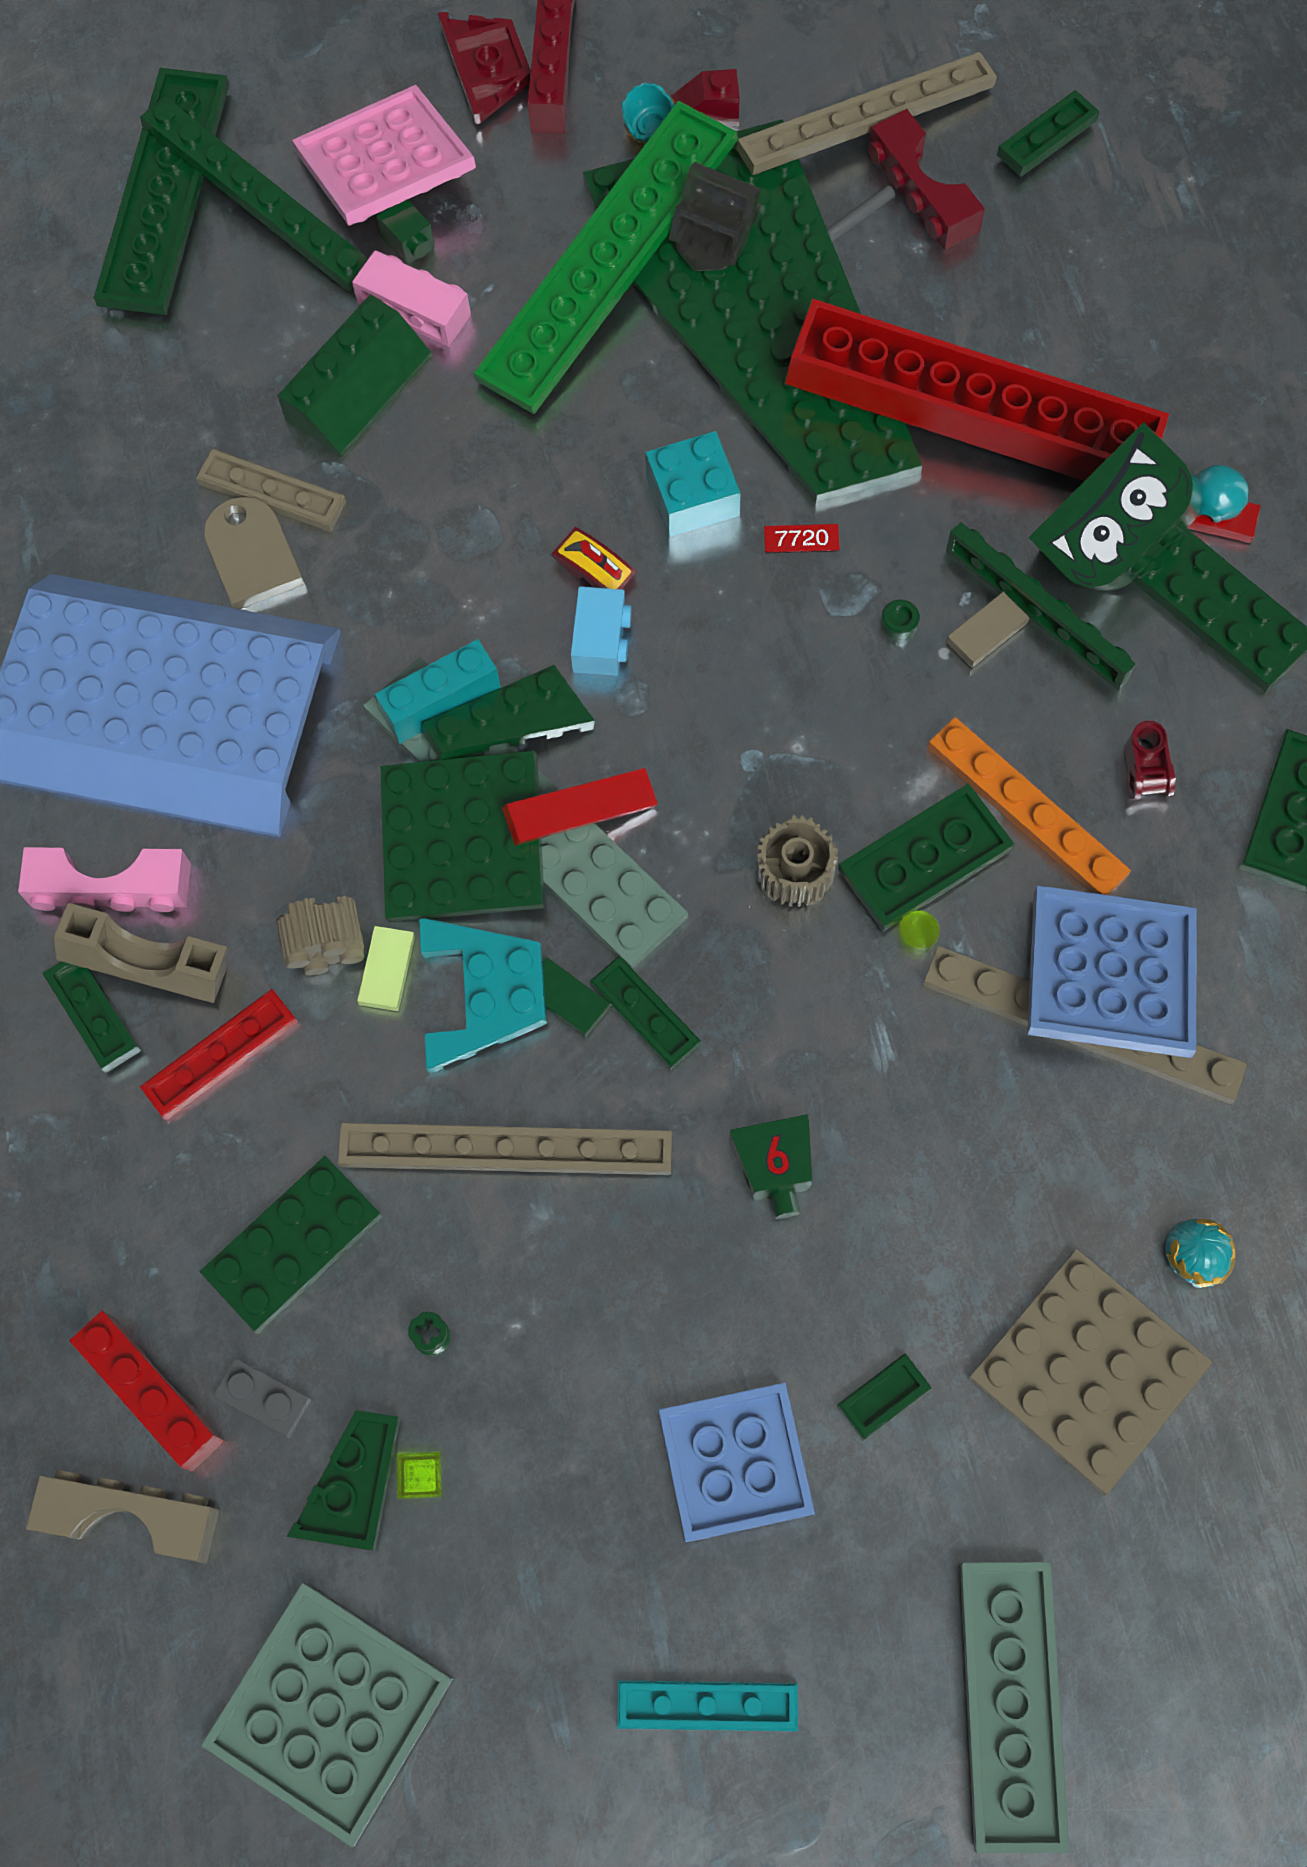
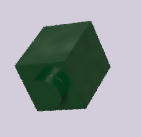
(406, 231)

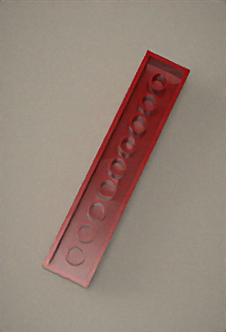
(962, 392)

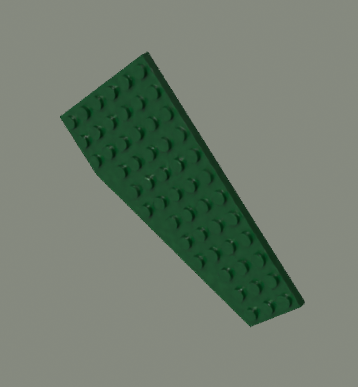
(748, 323)

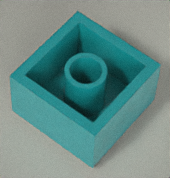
(692, 483)

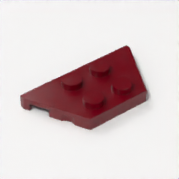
(486, 61)

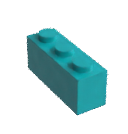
(437, 689)

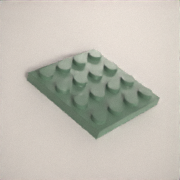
(327, 1714)

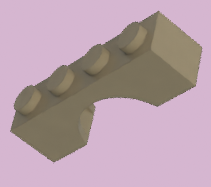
(99, 944)
(70, 1508)

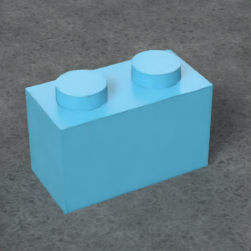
(599, 631)

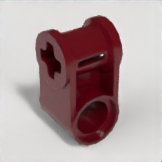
(1149, 769)

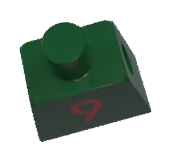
(775, 1161)

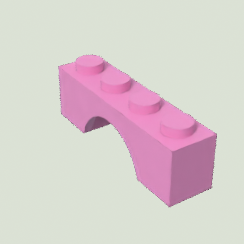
(154, 881)

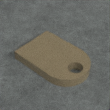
(250, 555)

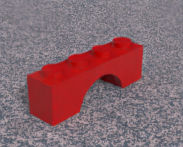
(146, 1392)

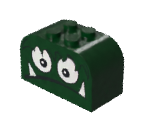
(1122, 515)

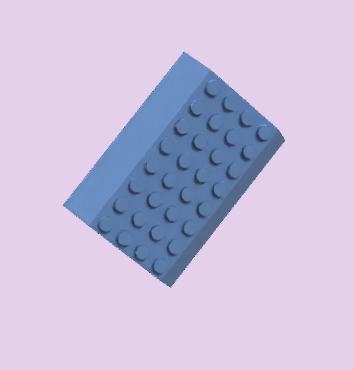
(157, 702)

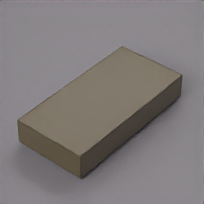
(987, 629)

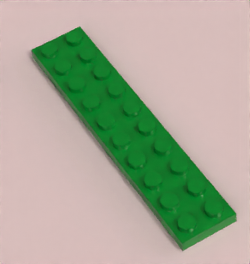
(602, 259)

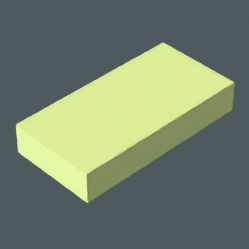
(386, 968)

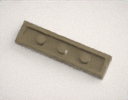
(279, 491)

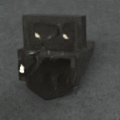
(713, 218)

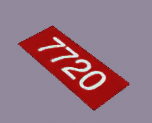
(801, 538)

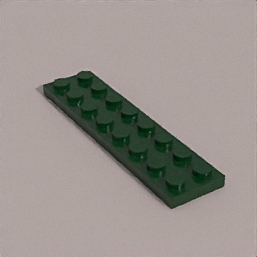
(158, 202)

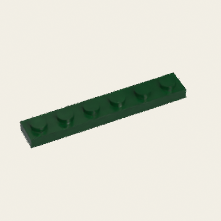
(1042, 608)

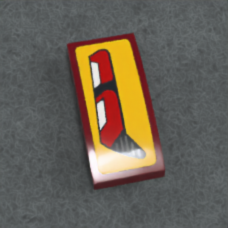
(593, 561)

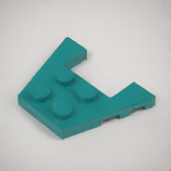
(499, 984)

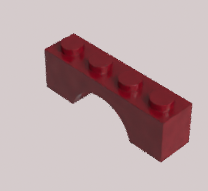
(946, 209)

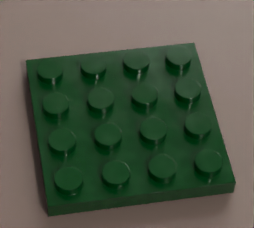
(451, 841)

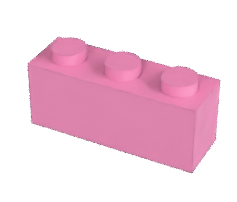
(421, 299)

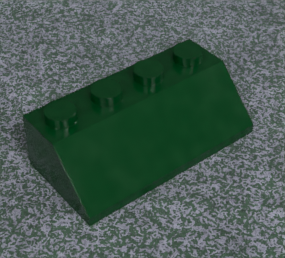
(354, 376)

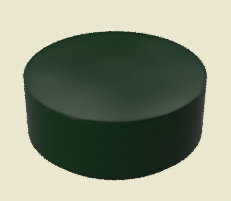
(900, 619)

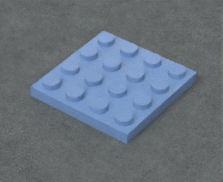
(1113, 971)

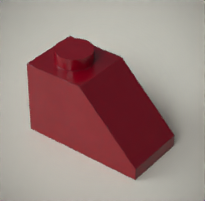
(713, 94)

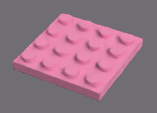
(383, 154)

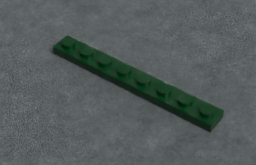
(254, 192)

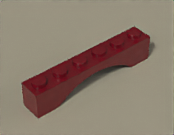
(550, 67)

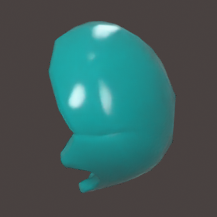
(1223, 492)

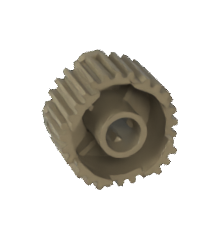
(792, 881)
(320, 935)

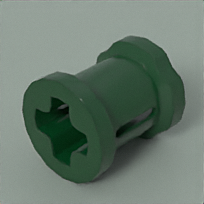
(422, 1323)

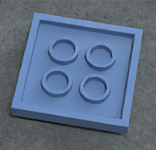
(736, 1462)

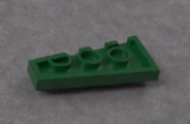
(509, 715)

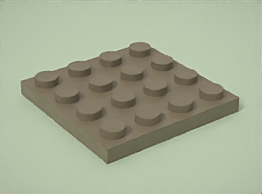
(1090, 1372)

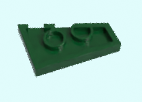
(353, 1488)

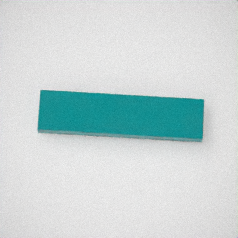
(707, 1705)

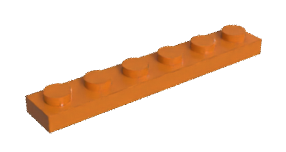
(1028, 808)

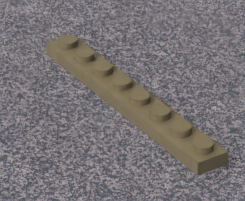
(857, 115)
(1009, 997)
(505, 1149)

